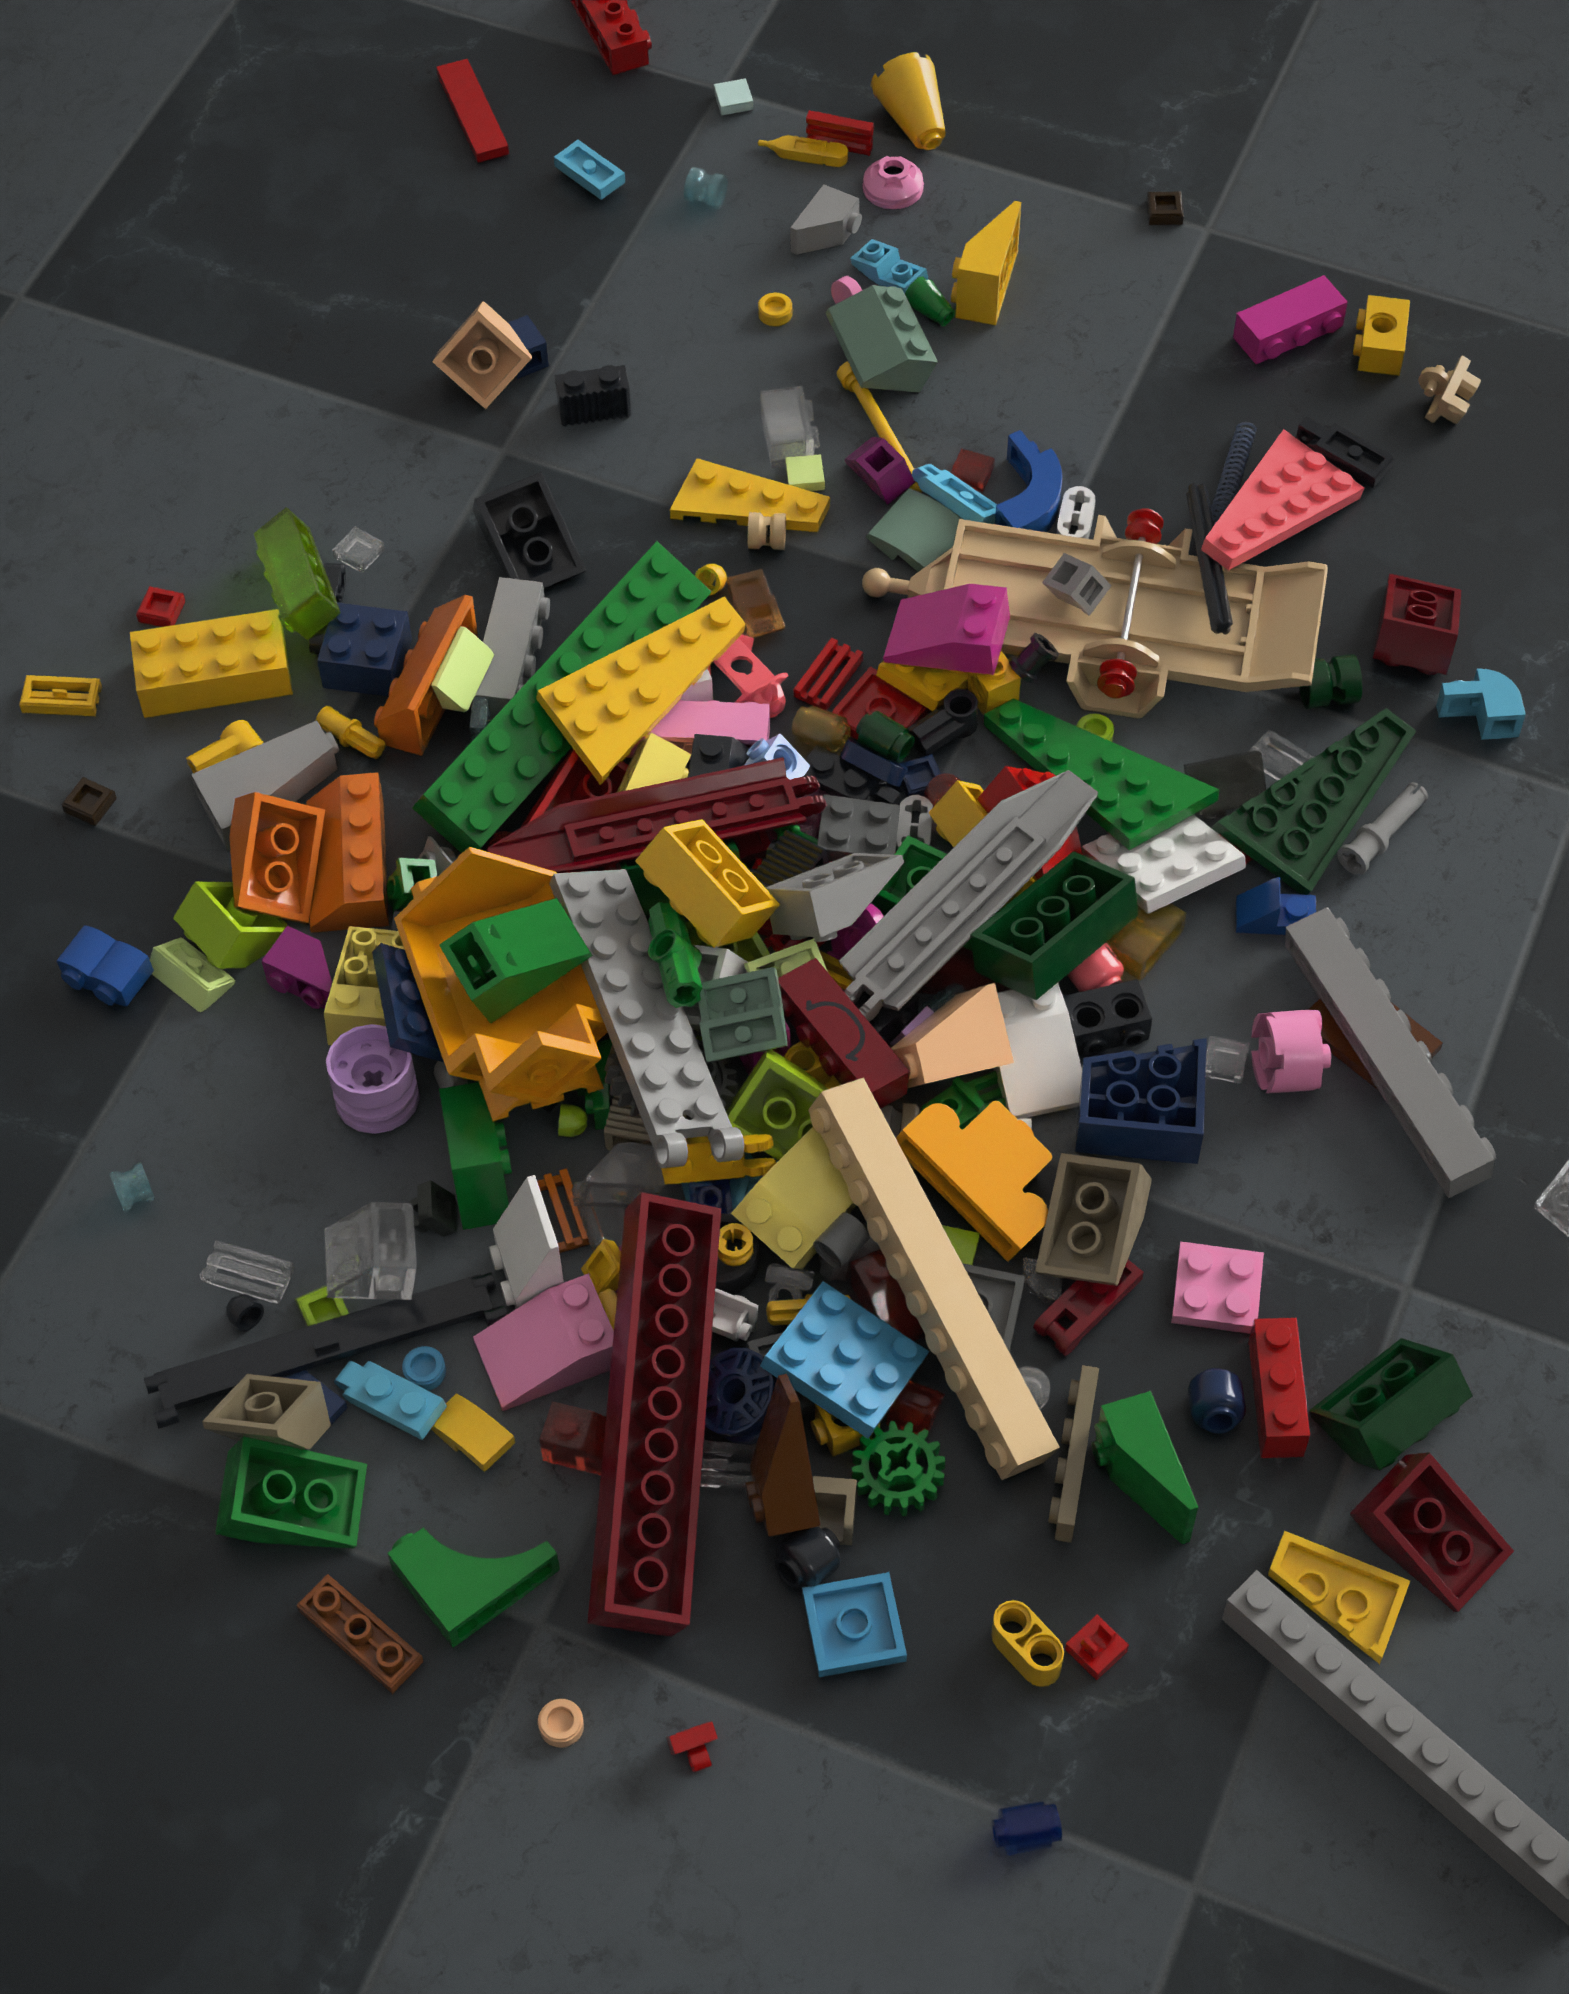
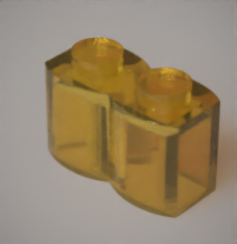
(1147, 938)

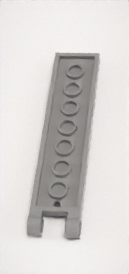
(645, 1029)

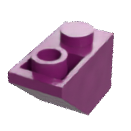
(881, 468)
(298, 967)

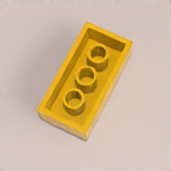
(210, 663)

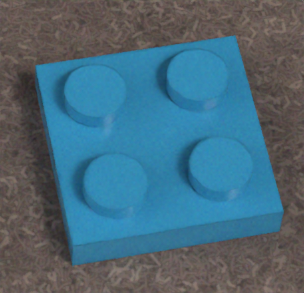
(854, 1624)

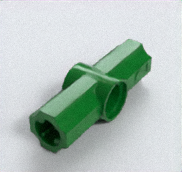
(674, 955)

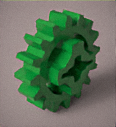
(903, 1485)

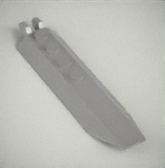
(963, 892)

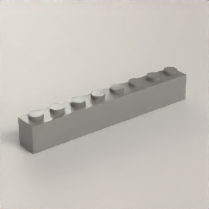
(1390, 1053)

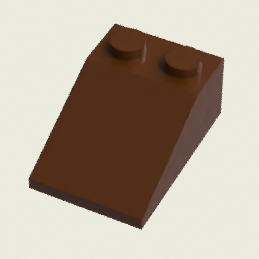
(781, 1469)

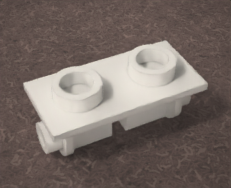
(734, 1316)

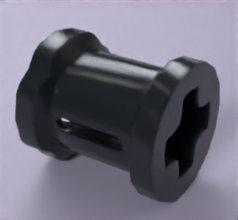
(1033, 658)

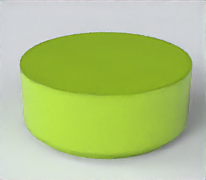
(1098, 725)

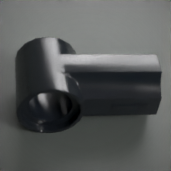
(944, 722)

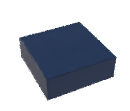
(919, 774)

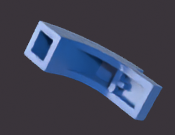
(1040, 502)

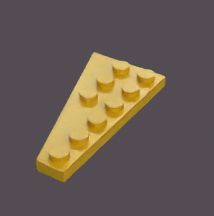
(628, 692)

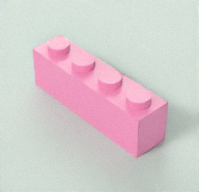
(742, 721)

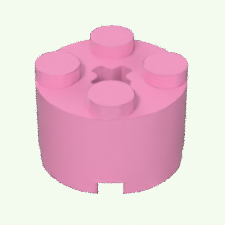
(1289, 1051)

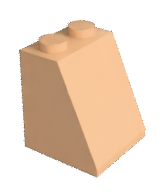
(957, 1039)

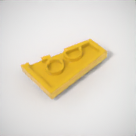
(1342, 1591)

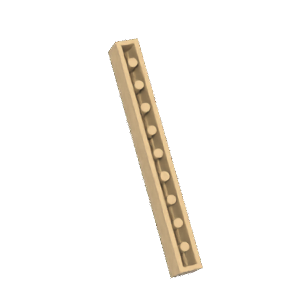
(932, 1279)

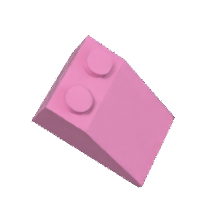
(547, 1343)

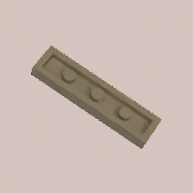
(1070, 1469)

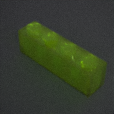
(296, 574)

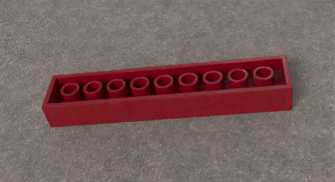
(655, 1417)

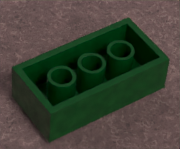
(1054, 925)

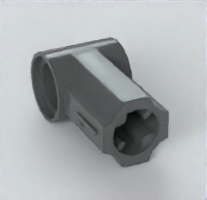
(840, 1246)

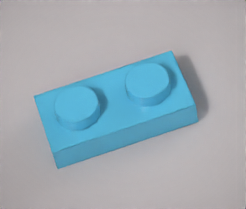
(589, 169)

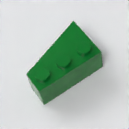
(475, 1155)

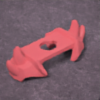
(759, 685)

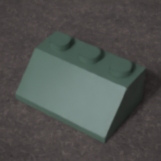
(883, 339)

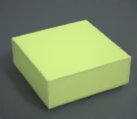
(805, 472)

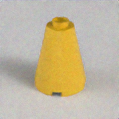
(912, 98)

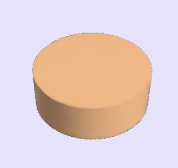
(561, 1723)

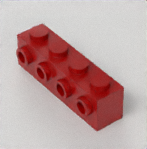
(615, 33)

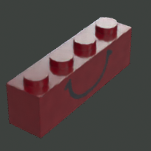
(840, 1033)

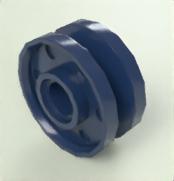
(729, 1377)

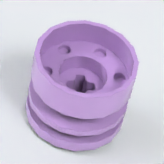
(371, 1081)

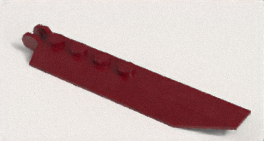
(625, 822)

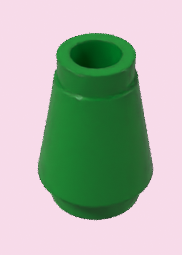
(928, 300)

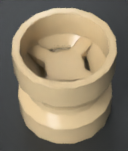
(758, 531)

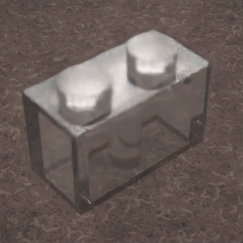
(787, 424)

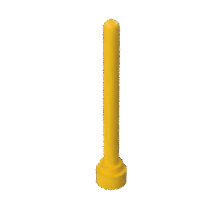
(873, 412)

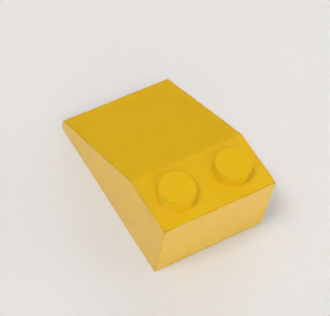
(987, 268)

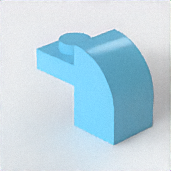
(1489, 697)

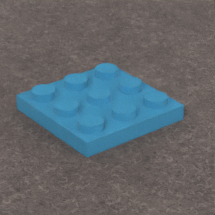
(845, 1359)

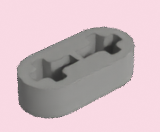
(921, 830)

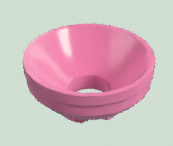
(893, 190)

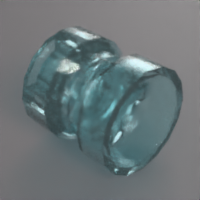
(706, 187)

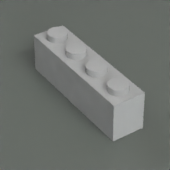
(512, 636)

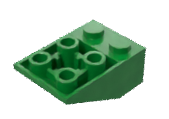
(514, 955)

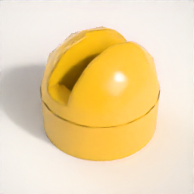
(707, 576)

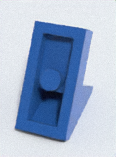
(1269, 912)

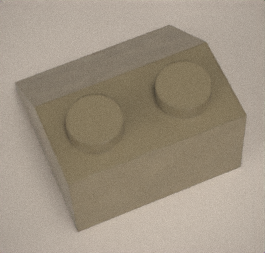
(272, 1411)

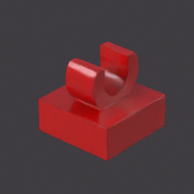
(1096, 1647)
(693, 1742)

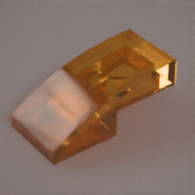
(755, 603)

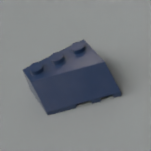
(1144, 1104)

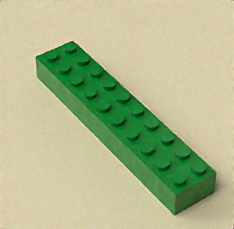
(522, 739)

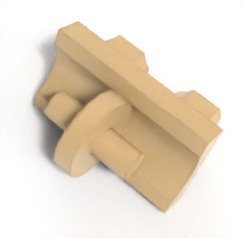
(1445, 386)

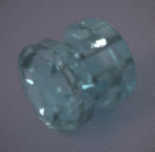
(132, 1186)

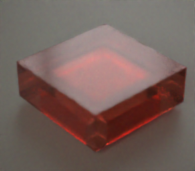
(973, 468)

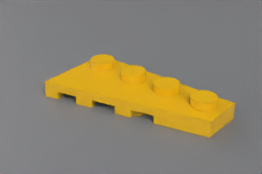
(730, 494)

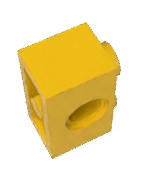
(1383, 335)

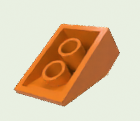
(274, 855)

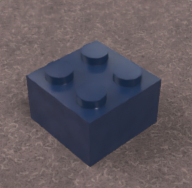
(364, 649)

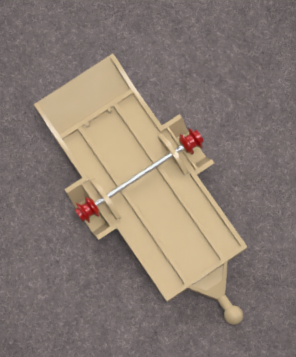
(1148, 622)

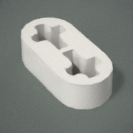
(1082, 518)

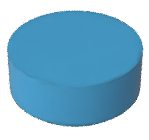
(424, 1367)

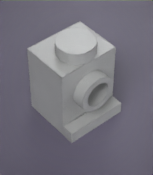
(1077, 583)

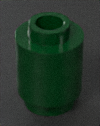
(884, 736)

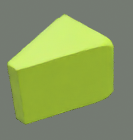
(318, 1308)

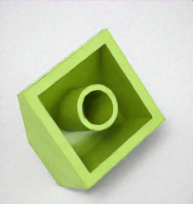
(226, 933)

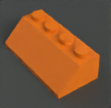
(412, 705)
(351, 856)

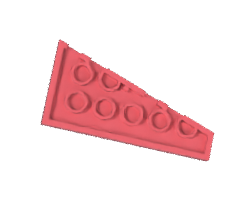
(1279, 499)

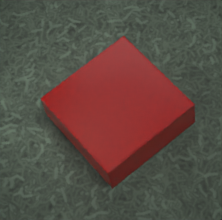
(160, 607)

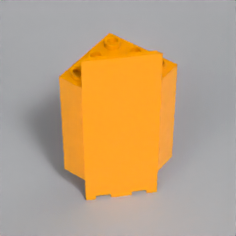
(536, 1047)

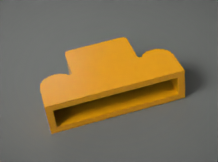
(982, 1170)

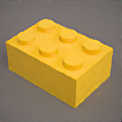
(707, 883)

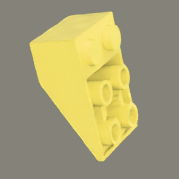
(355, 990)

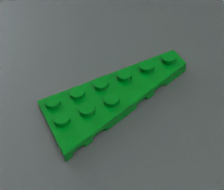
(1134, 792)

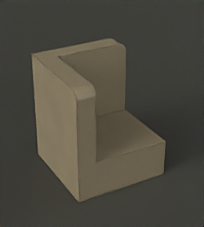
(836, 1505)

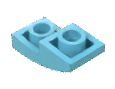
(884, 267)

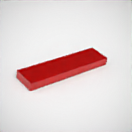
(472, 110)

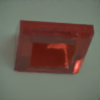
(915, 1405)

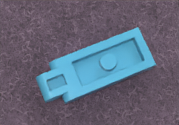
(955, 494)
(390, 1397)

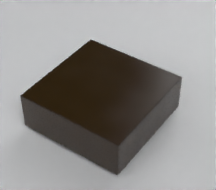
(1165, 208)
(89, 801)

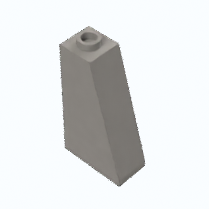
(278, 768)

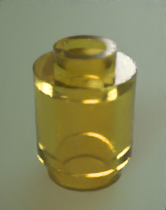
(821, 728)

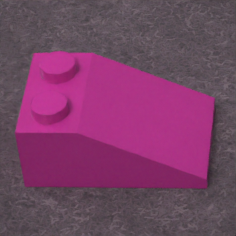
(951, 629)

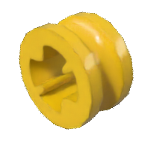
(737, 1257)

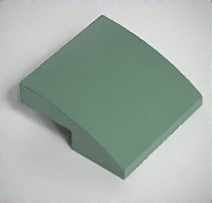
(915, 530)
(742, 1015)

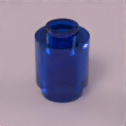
(1027, 1827)

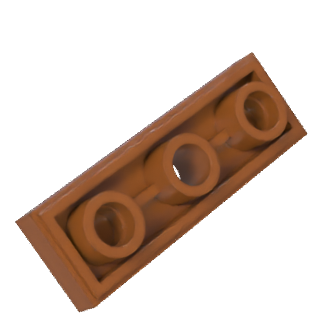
(376, 1649)

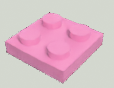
(1217, 1287)

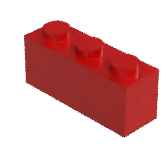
(1279, 1388)

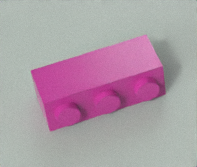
(1290, 319)

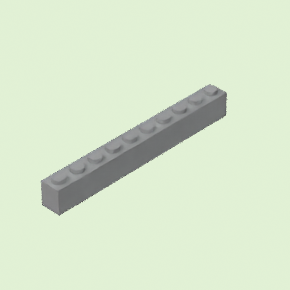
(1403, 1739)

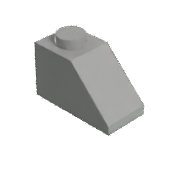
(825, 221)

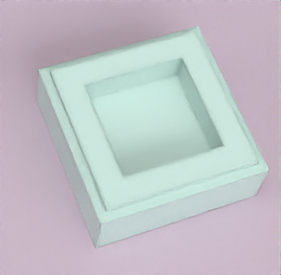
(733, 97)

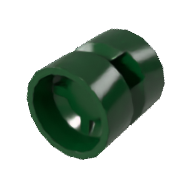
(1335, 681)

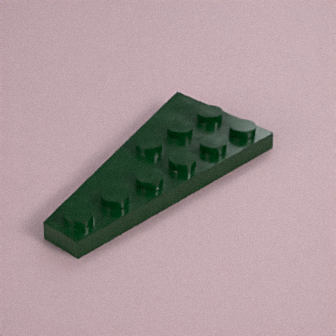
(1311, 811)

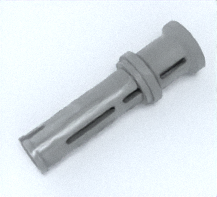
(1374, 837)

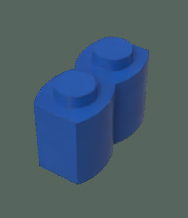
(104, 966)

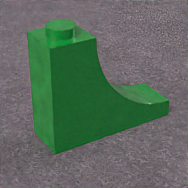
(465, 1590)

